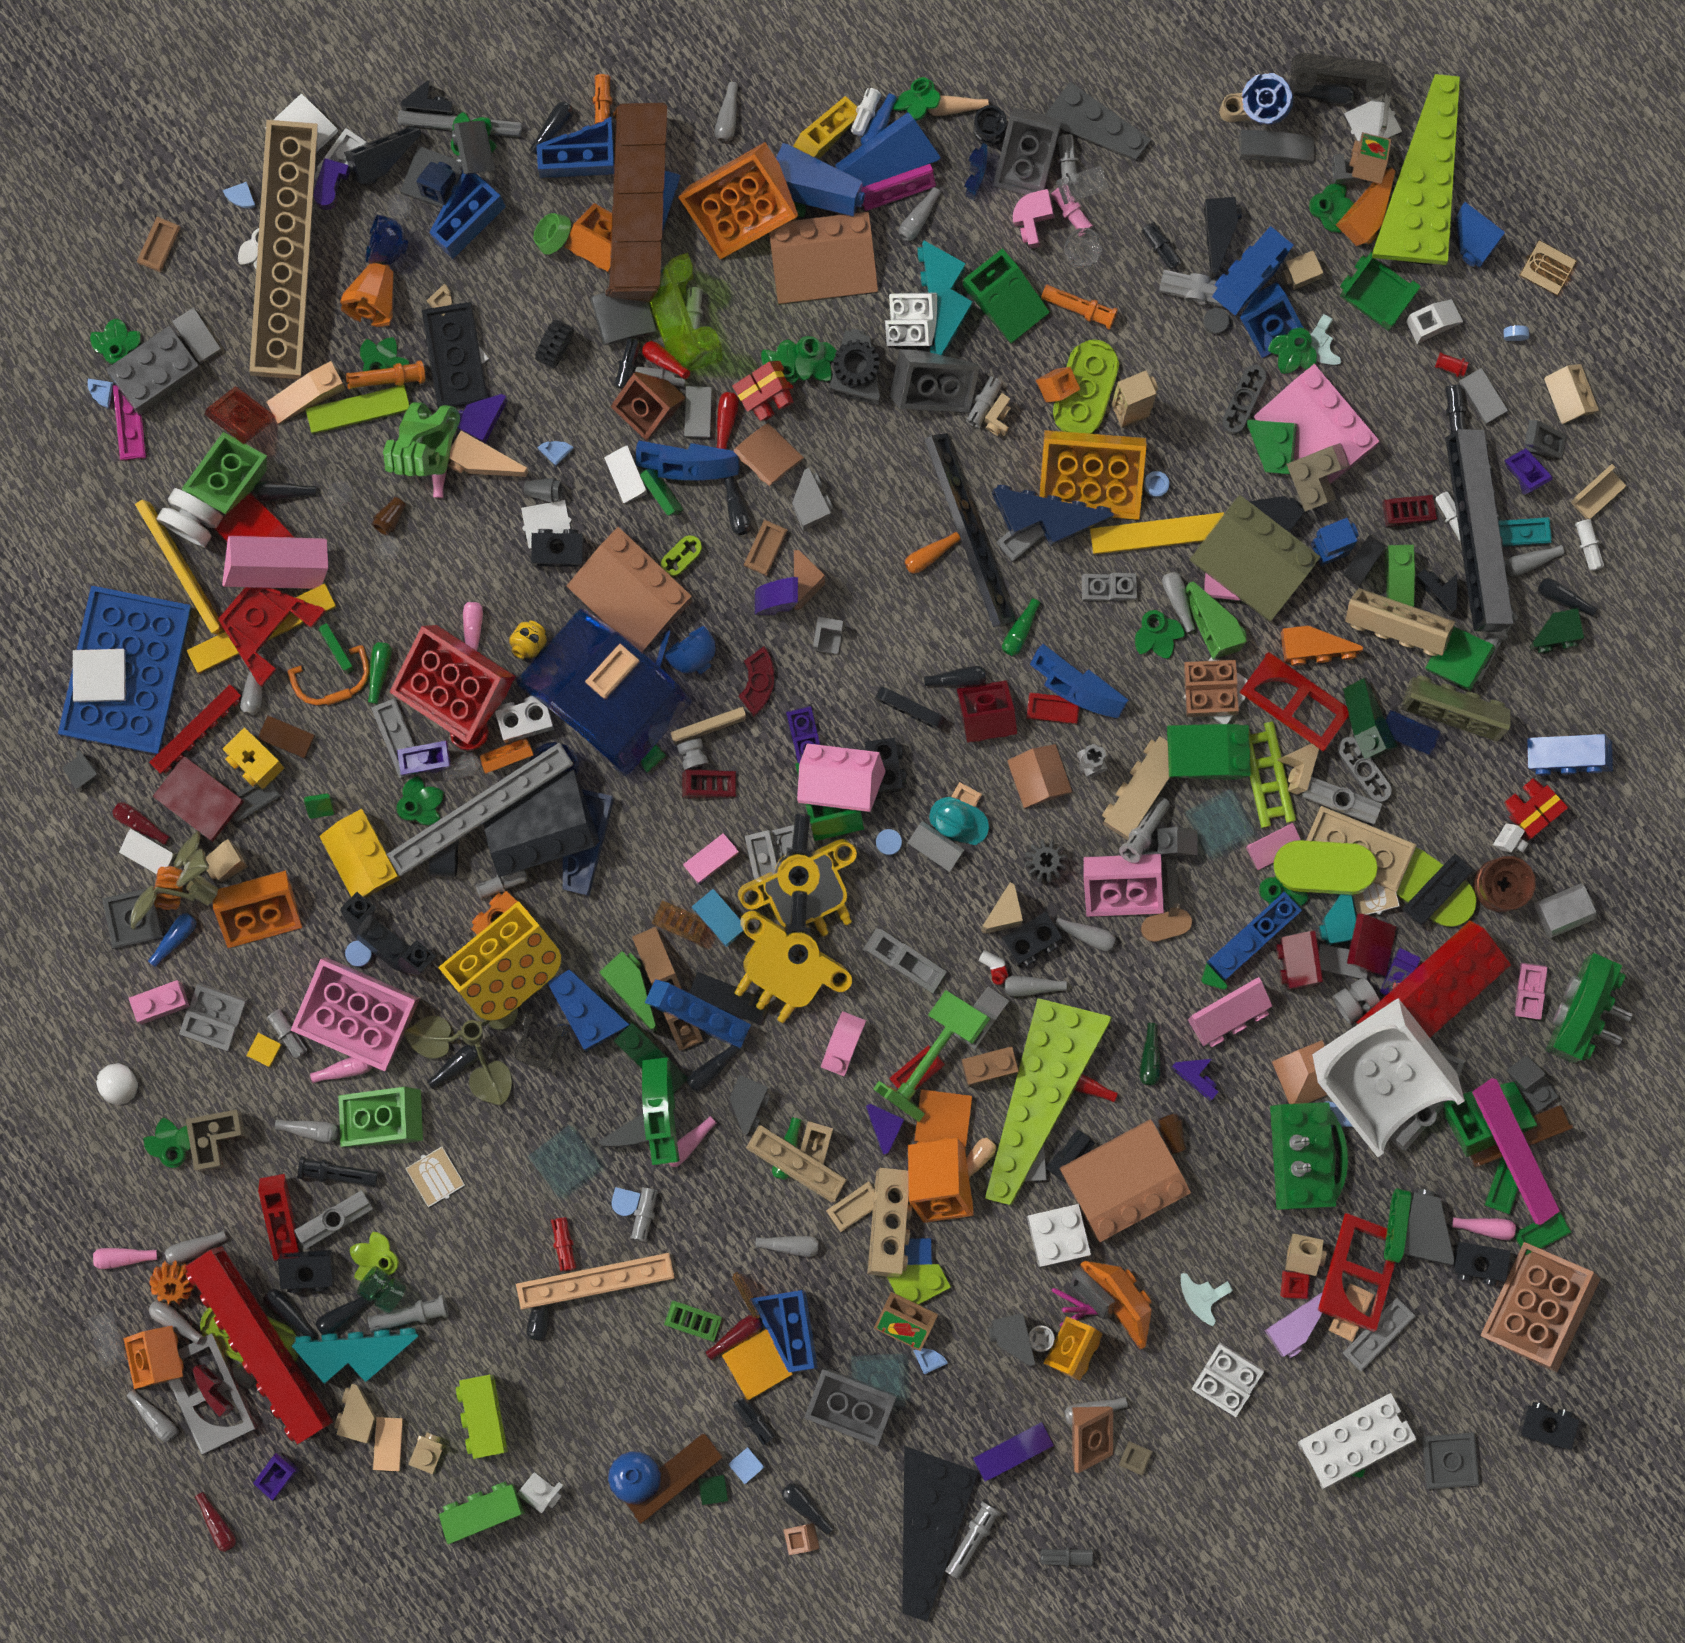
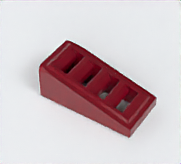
(1388, 511)
(708, 793)

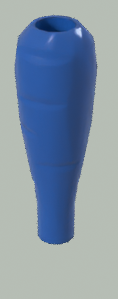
(880, 120)
(177, 933)

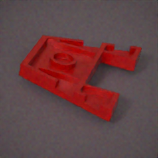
(255, 617)

